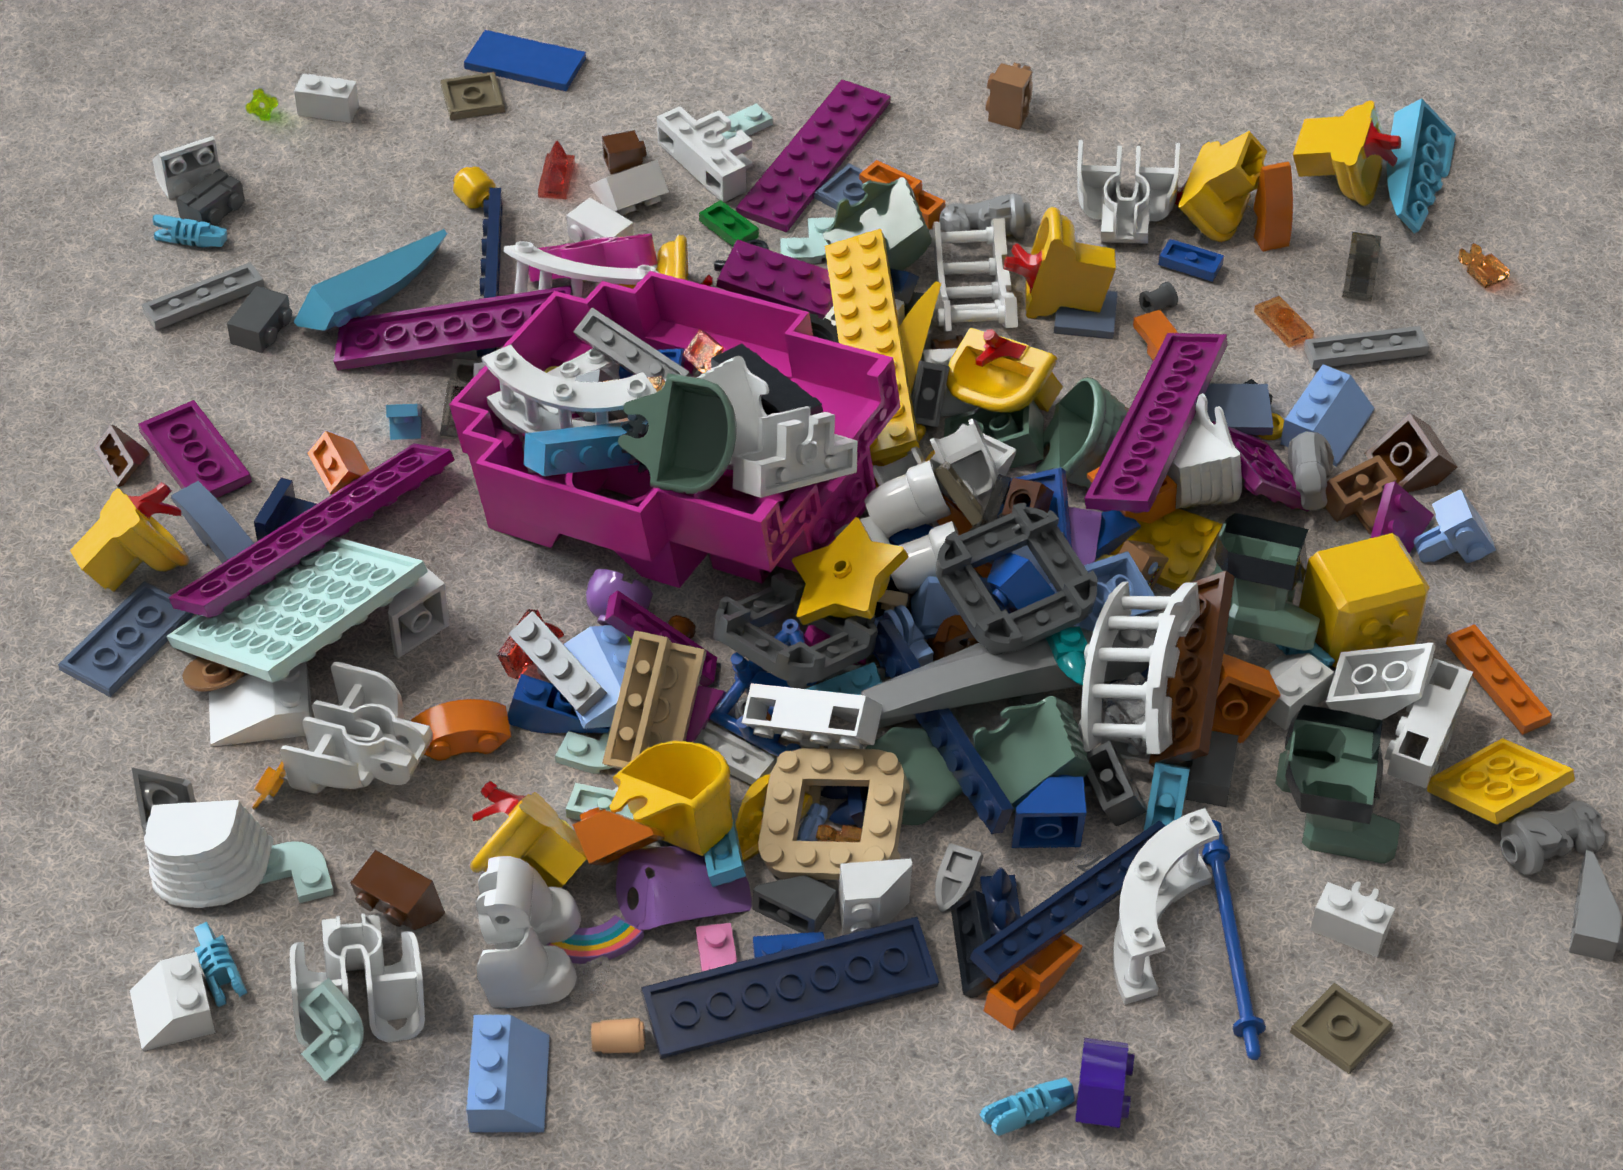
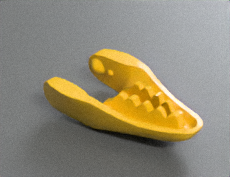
(751, 814)

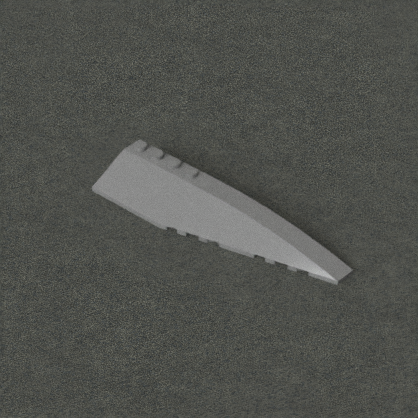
(980, 676)

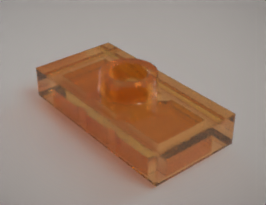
(1284, 321)

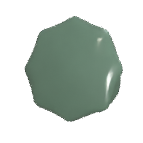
(926, 772)

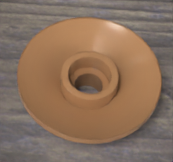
(209, 675)

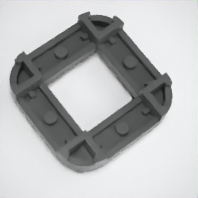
(740, 623)
(1013, 631)

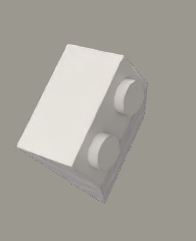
(1380, 679)
(260, 708)

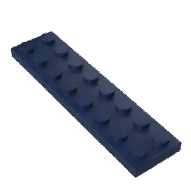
(788, 987)

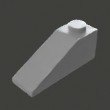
(1596, 914)

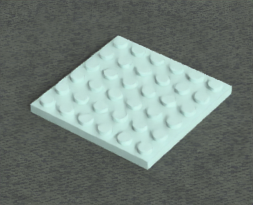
(300, 609)

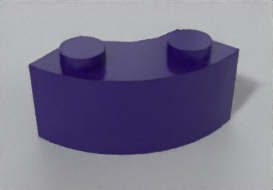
(1103, 1082)

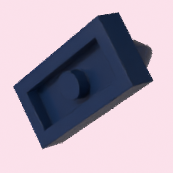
(850, 811)
(1001, 899)

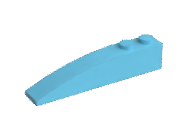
(1421, 161)
(366, 286)

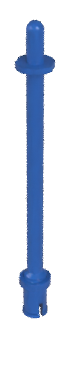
(1248, 1026)

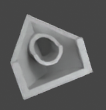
(159, 789)

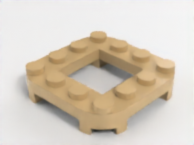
(831, 767)

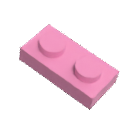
(715, 946)

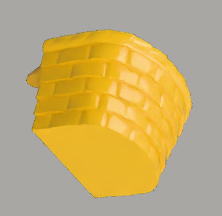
(679, 791)

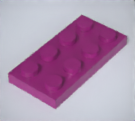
(776, 279)
(194, 450)

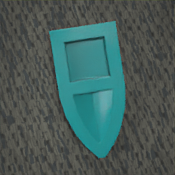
(1068, 652)

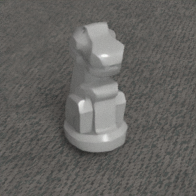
(979, 215)
(1310, 463)
(1539, 835)

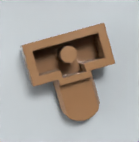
(1009, 95)
(1359, 491)

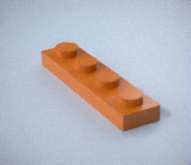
(1498, 679)

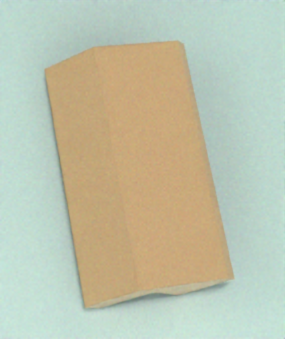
(653, 697)

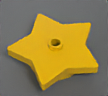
(846, 575)

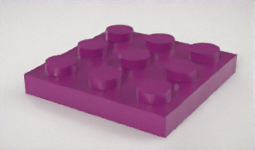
(1265, 471)

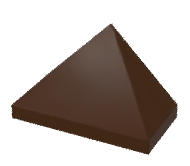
(120, 454)

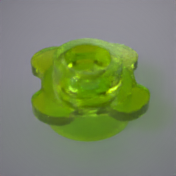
(270, 102)

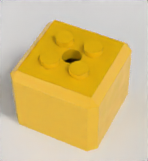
(1364, 595)

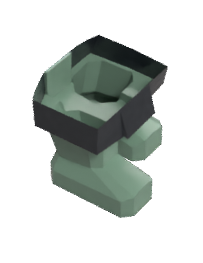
(1267, 566)
(1335, 778)

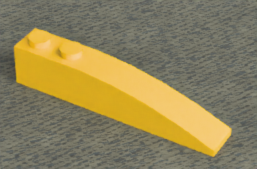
(915, 330)

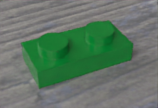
(728, 223)

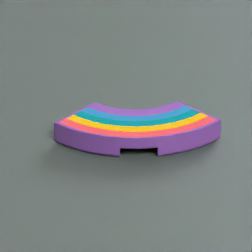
(608, 939)

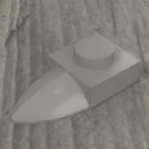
(956, 875)

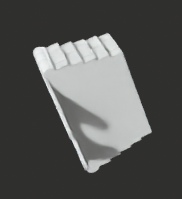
(745, 396)
(1206, 462)
(205, 852)

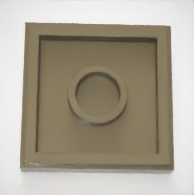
(472, 96)
(959, 493)
(1341, 1028)

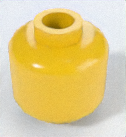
(472, 186)

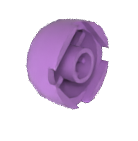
(606, 582)

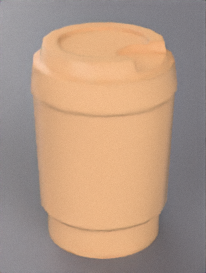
(618, 1036)

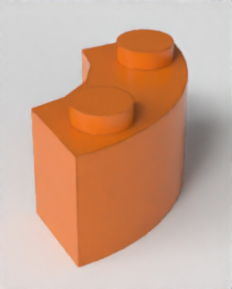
(465, 727)

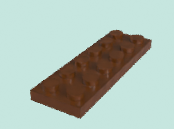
(1198, 673)

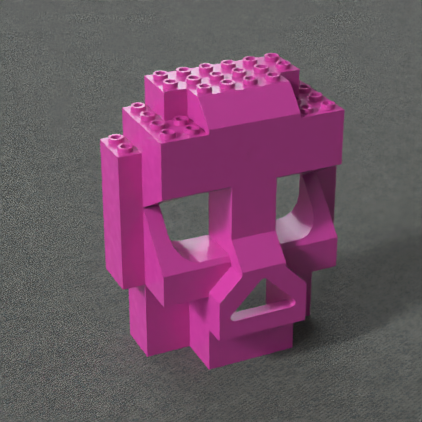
(664, 530)

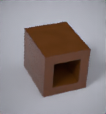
(623, 151)

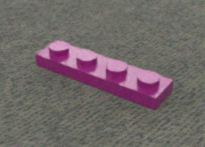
(630, 617)

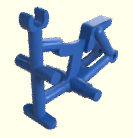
(747, 673)

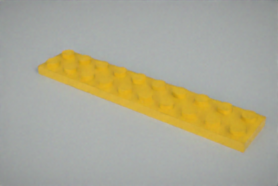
(869, 321)

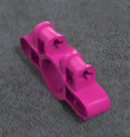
(605, 252)

